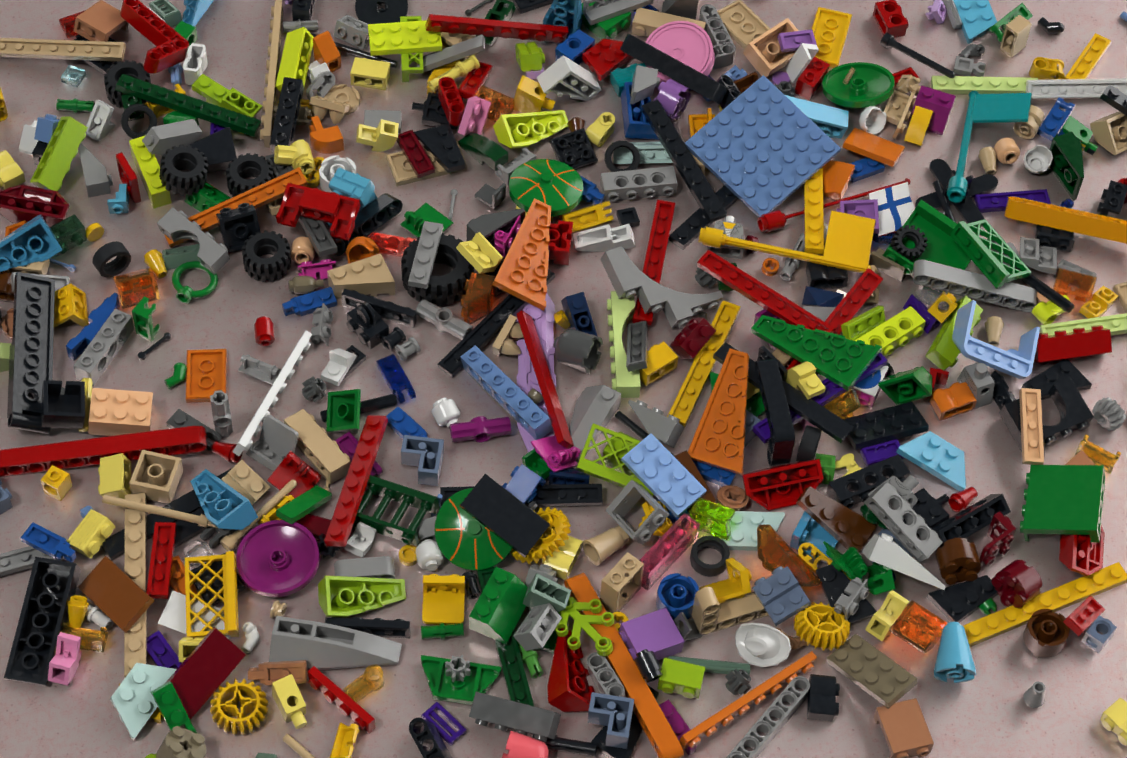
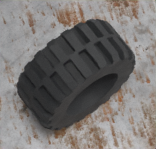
(442, 288)

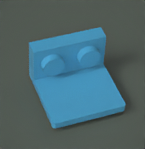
(811, 532)

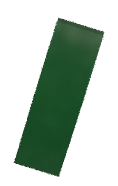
(501, 11)
(484, 150)

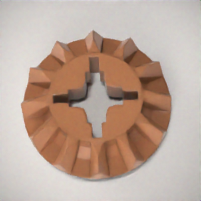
(735, 493)

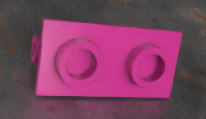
(310, 269)

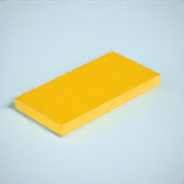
(830, 34)

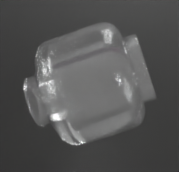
(197, 549)

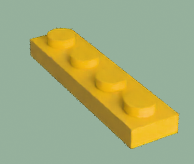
(1089, 58)

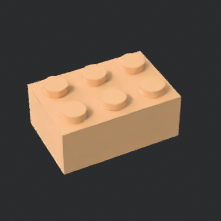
(765, 50)
(119, 412)

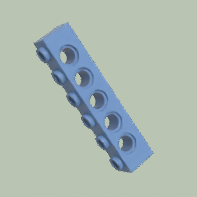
(506, 393)

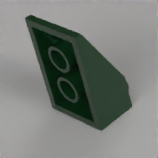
(1068, 162)

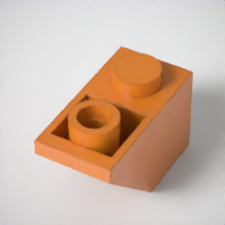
(326, 51)

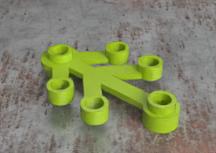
(583, 622)

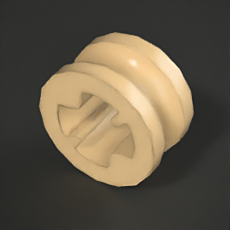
(278, 609)

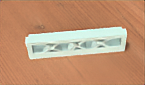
(649, 153)

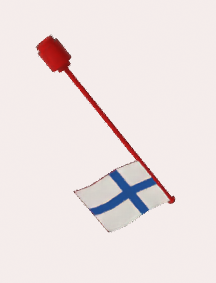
(893, 209)

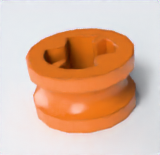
(773, 263)

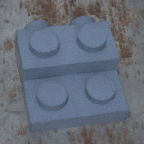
(781, 595)

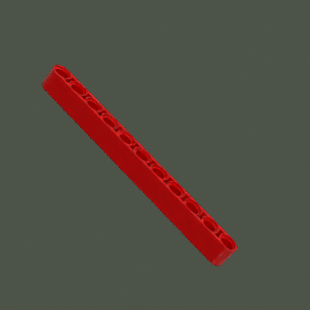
(89, 451)

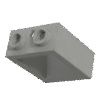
(619, 508)

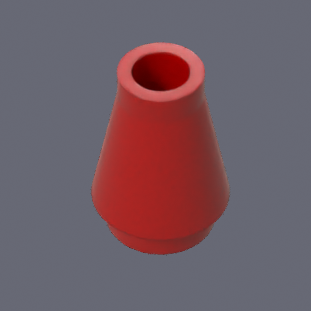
(225, 451)
(962, 499)

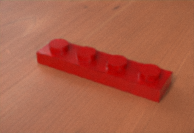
(161, 560)
(345, 704)

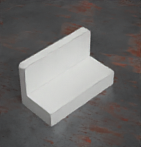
(800, 61)

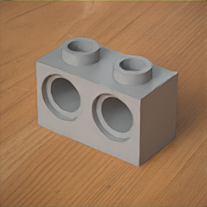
(537, 627)

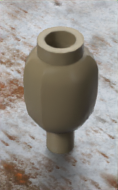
(304, 284)

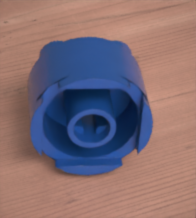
(677, 595)

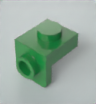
(536, 464)

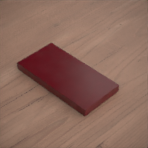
(205, 670)

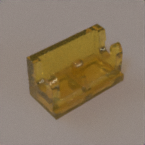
(1098, 454)
(90, 639)

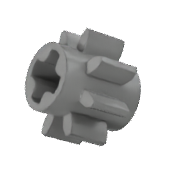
(457, 668)

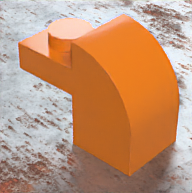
(325, 140)

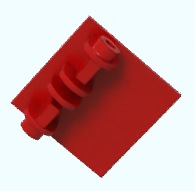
(294, 469)

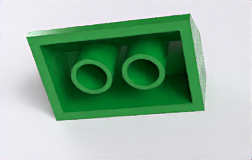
(499, 606)

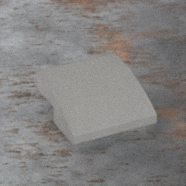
(1038, 257)

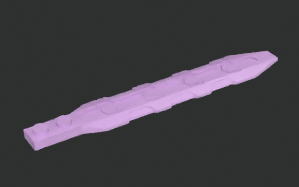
(526, 375)

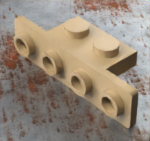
(897, 108)

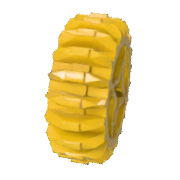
(821, 626)
(256, 706)

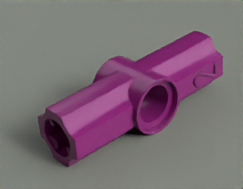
(480, 429)

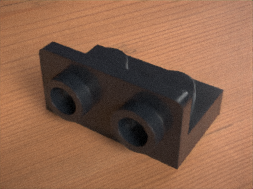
(1054, 237)

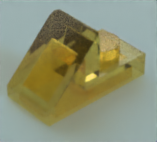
(844, 404)

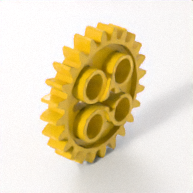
(551, 538)

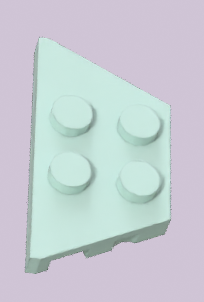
(745, 525)
(134, 695)

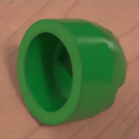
(987, 606)

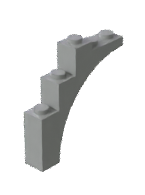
(654, 297)

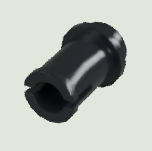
(471, 585)

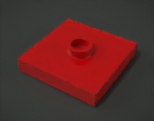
(128, 177)

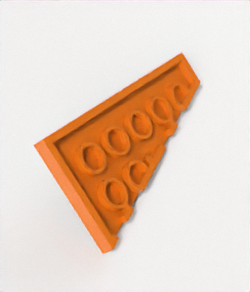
(526, 262)
(721, 430)

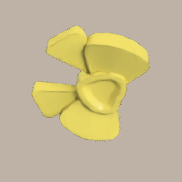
(848, 462)

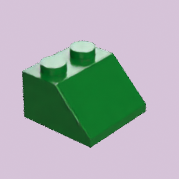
(907, 385)

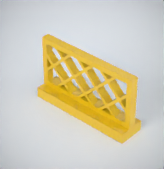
(229, 592)

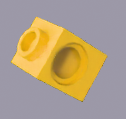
(940, 314)
(56, 483)

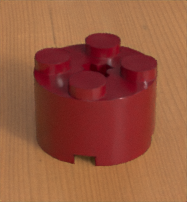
(1017, 584)

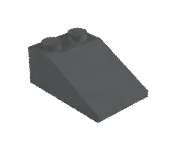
(491, 223)

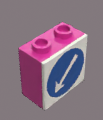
(868, 389)

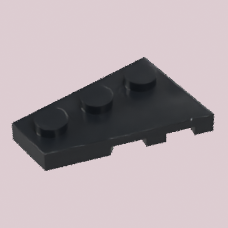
(1057, 373)
(963, 598)

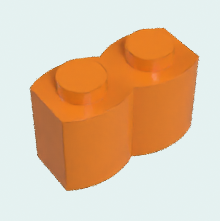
(952, 400)

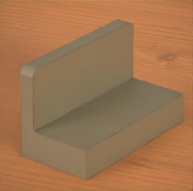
(886, 265)

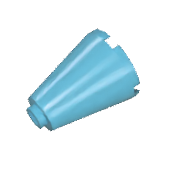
(954, 655)

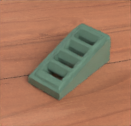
(167, 12)

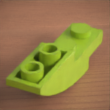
(225, 98)

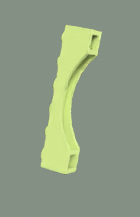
(621, 314)

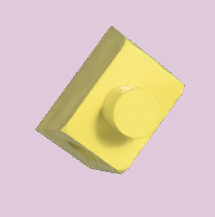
(287, 694)

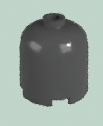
(578, 350)

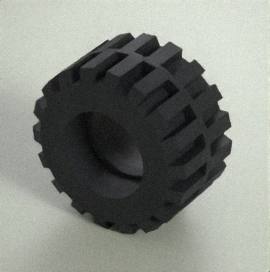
(113, 75)
(246, 167)
(181, 181)
(264, 244)

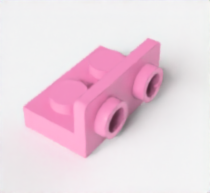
(474, 116)

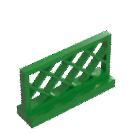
(984, 258)

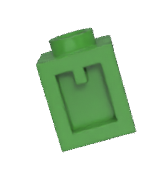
(828, 467)

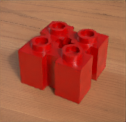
(560, 242)

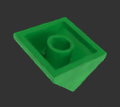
(343, 411)

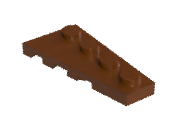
(839, 521)

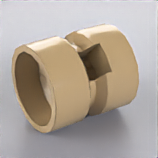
(1028, 129)

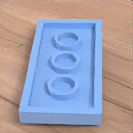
(663, 475)

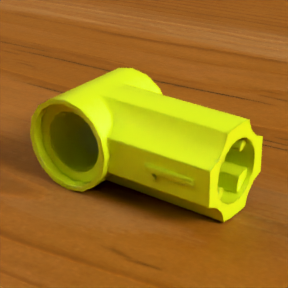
(1047, 312)

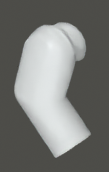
(252, 636)

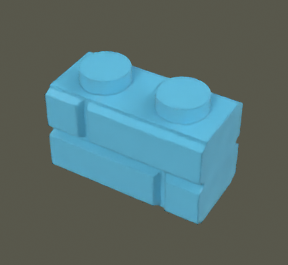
(352, 185)

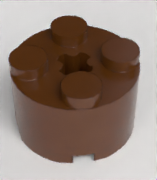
(958, 561)
(1045, 633)

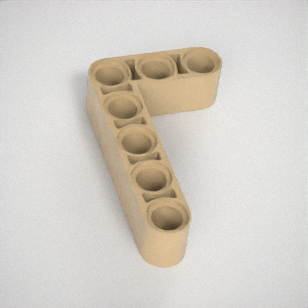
(712, 616)

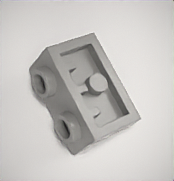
(352, 31)

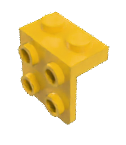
(736, 585)
(443, 599)

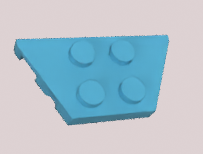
(975, 17)
(937, 458)

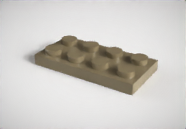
(872, 671)

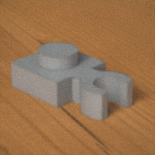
(965, 67)

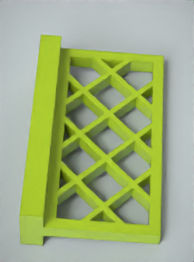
(601, 471)

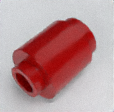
(264, 331)

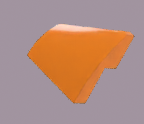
(836, 179)

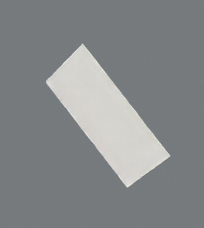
(175, 615)

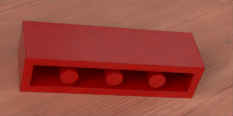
(1073, 344)

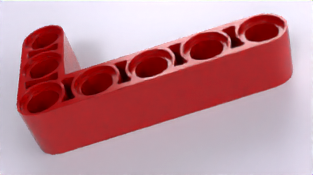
(170, 45)

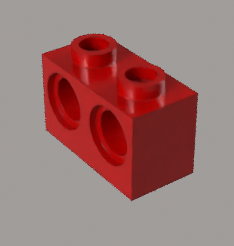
(890, 18)
(811, 78)

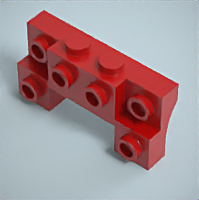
(321, 206)

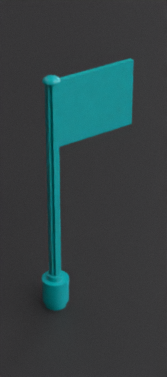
(986, 109)

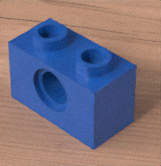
(574, 46)

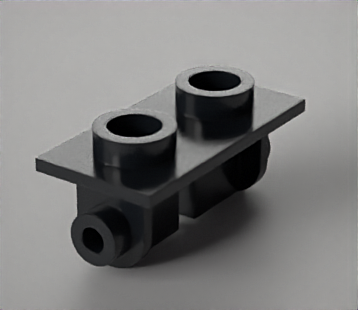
(1000, 391)

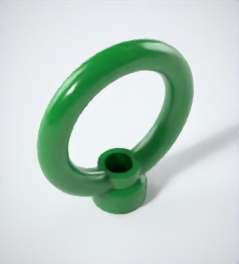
(186, 293)

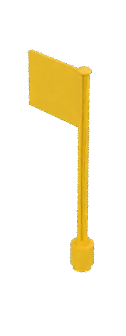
(845, 246)

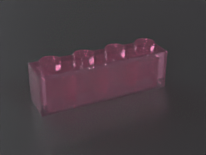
(668, 549)

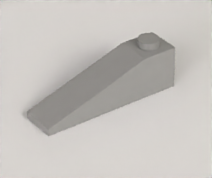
(594, 406)

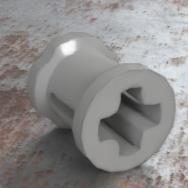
(407, 348)

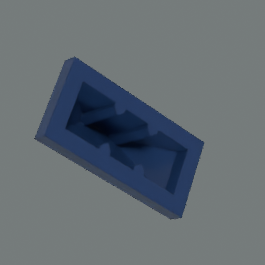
(821, 297)
(568, 476)

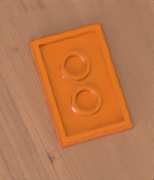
(873, 147)
(205, 374)

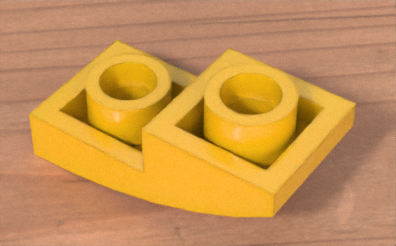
(918, 125)
(1099, 303)

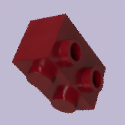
(692, 338)

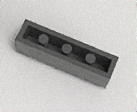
(515, 716)

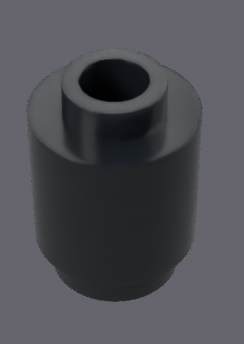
(648, 665)

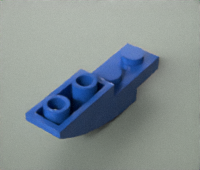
(96, 319)

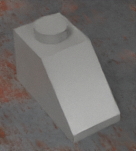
(643, 83)

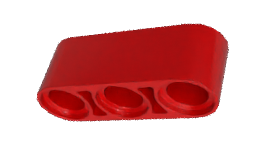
(451, 100)

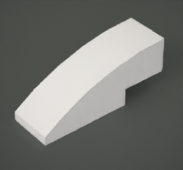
(604, 238)

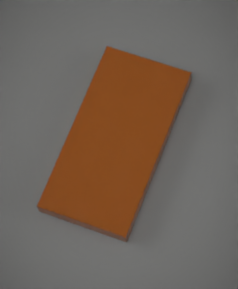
(116, 594)

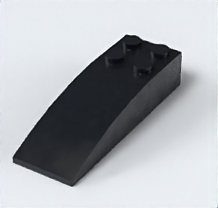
(41, 619)

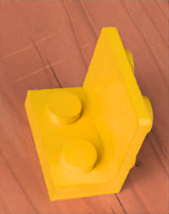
(70, 304)

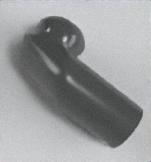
(972, 50)

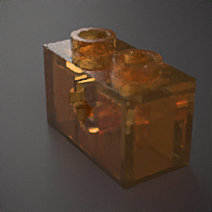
(1085, 282)

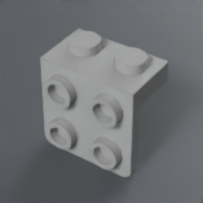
(274, 443)

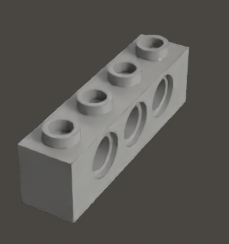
(638, 183)
(104, 346)
(892, 519)

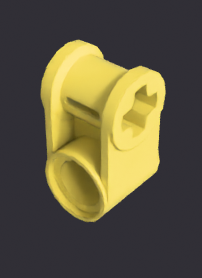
(601, 129)

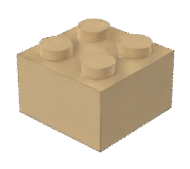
(156, 476)

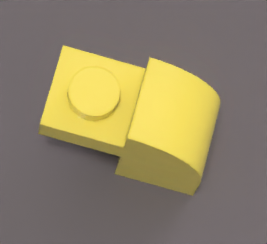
(379, 138)
(805, 380)
(886, 615)

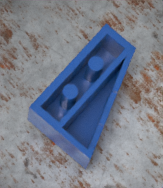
(633, 118)

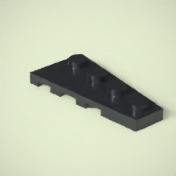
(634, 734)

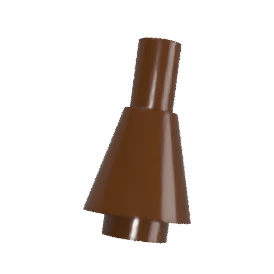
(576, 123)

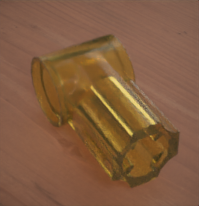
(363, 685)

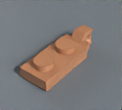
(273, 671)

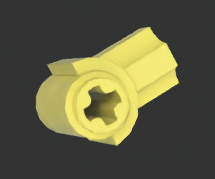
(295, 155)

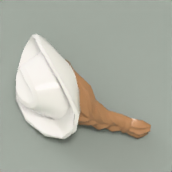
(764, 644)

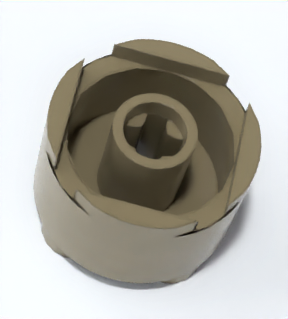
(182, 744)

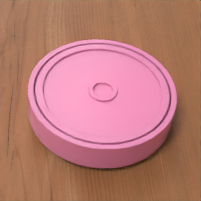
(685, 43)

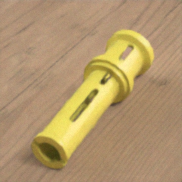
(460, 69)

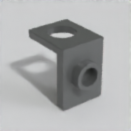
(491, 196)
(687, 627)

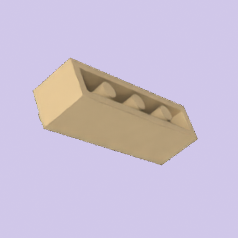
(648, 20)
(319, 447)

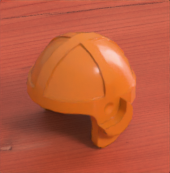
(361, 248)

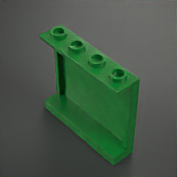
(940, 245)
(1064, 500)

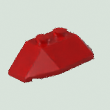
(782, 484)
(1081, 554)

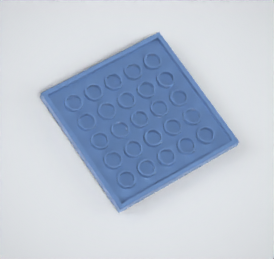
(762, 147)

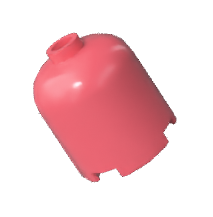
(525, 747)

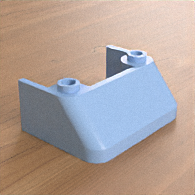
(1012, 362)

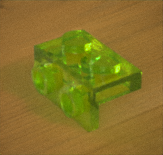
(713, 518)

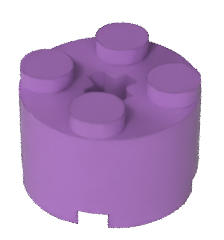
(673, 97)

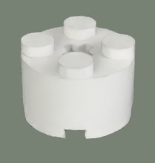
(329, 167)

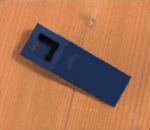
(578, 313)

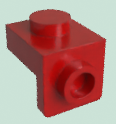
(938, 377)

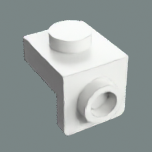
(361, 540)

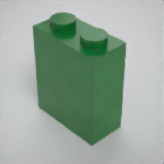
(609, 28)

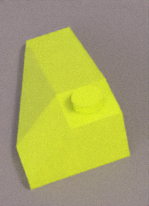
(529, 128)

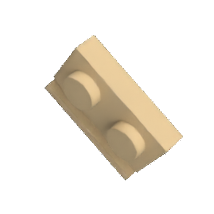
(246, 482)

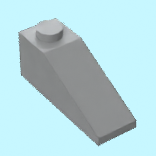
(95, 173)

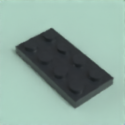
(886, 425)

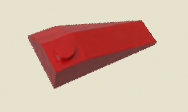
(568, 678)

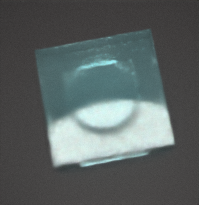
(73, 75)

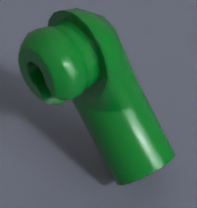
(178, 375)

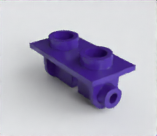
(921, 309)

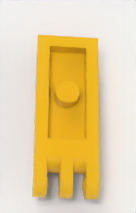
(589, 216)

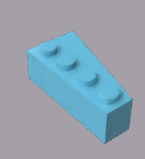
(829, 119)

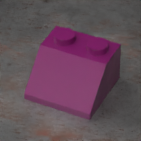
(941, 105)

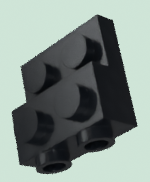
(237, 225)

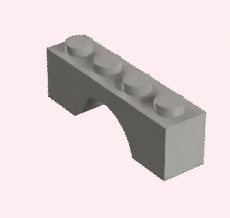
(177, 227)

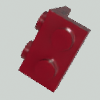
(1002, 534)

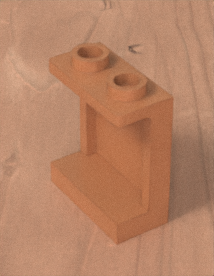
(99, 22)
(904, 729)

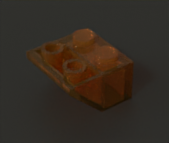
(136, 285)
(478, 297)
(918, 627)

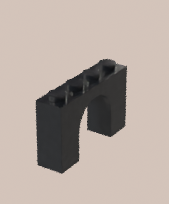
(1072, 410)

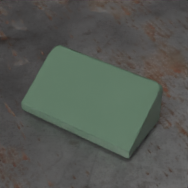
(176, 256)

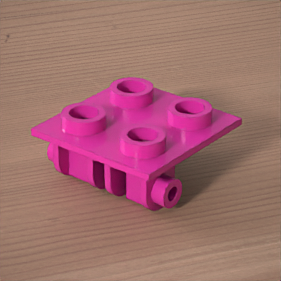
(504, 240)
(556, 455)

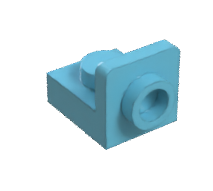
(121, 203)

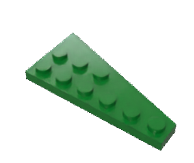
(830, 353)

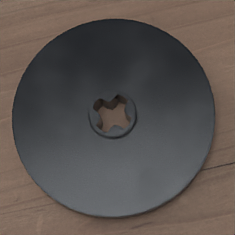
(369, 11)

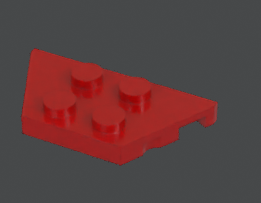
(605, 57)

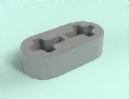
(317, 83)

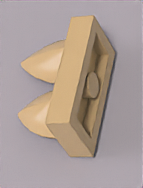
(321, 105)
(503, 343)

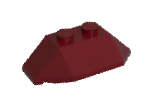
(27, 202)

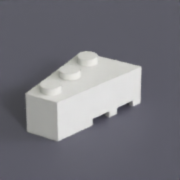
(569, 79)

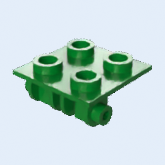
(415, 220)
(850, 561)

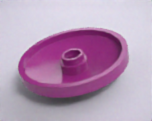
(278, 558)

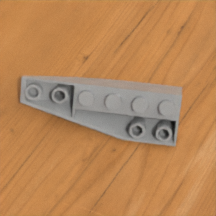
(329, 645)

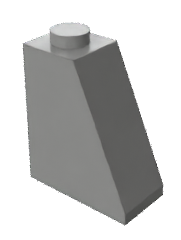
(168, 135)

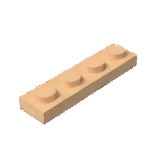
(1031, 426)

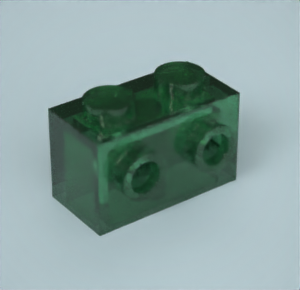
(69, 233)

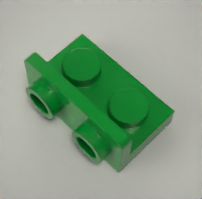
(206, 198)

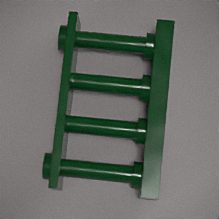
(407, 497)

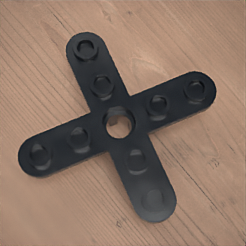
(975, 186)

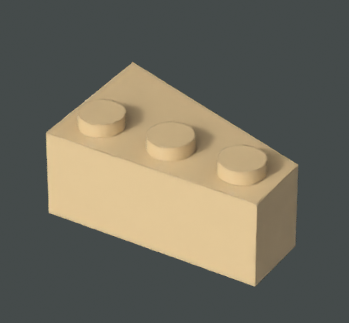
(363, 276)

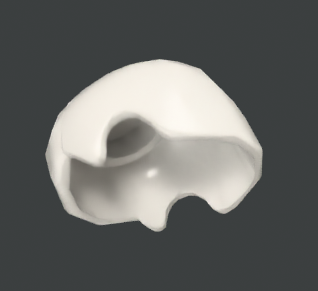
(872, 120)
(1038, 159)

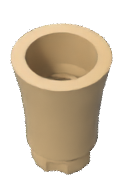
(604, 544)

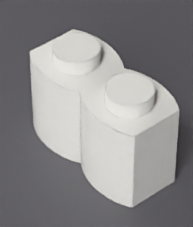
(195, 63)

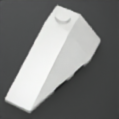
(889, 554)

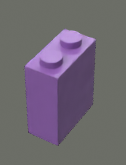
(652, 632)

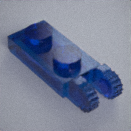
(395, 377)

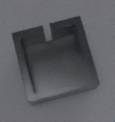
(65, 409)

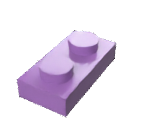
(792, 40)

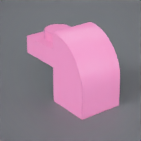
(66, 660)

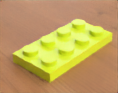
(402, 38)

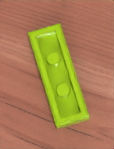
(863, 323)

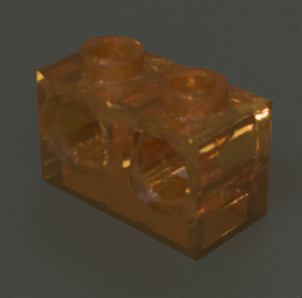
(500, 103)

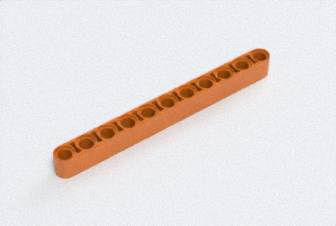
(645, 705)

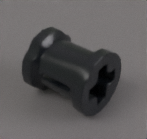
(393, 339)

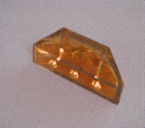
(776, 552)

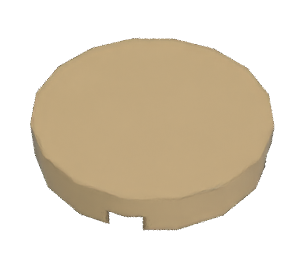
(345, 95)

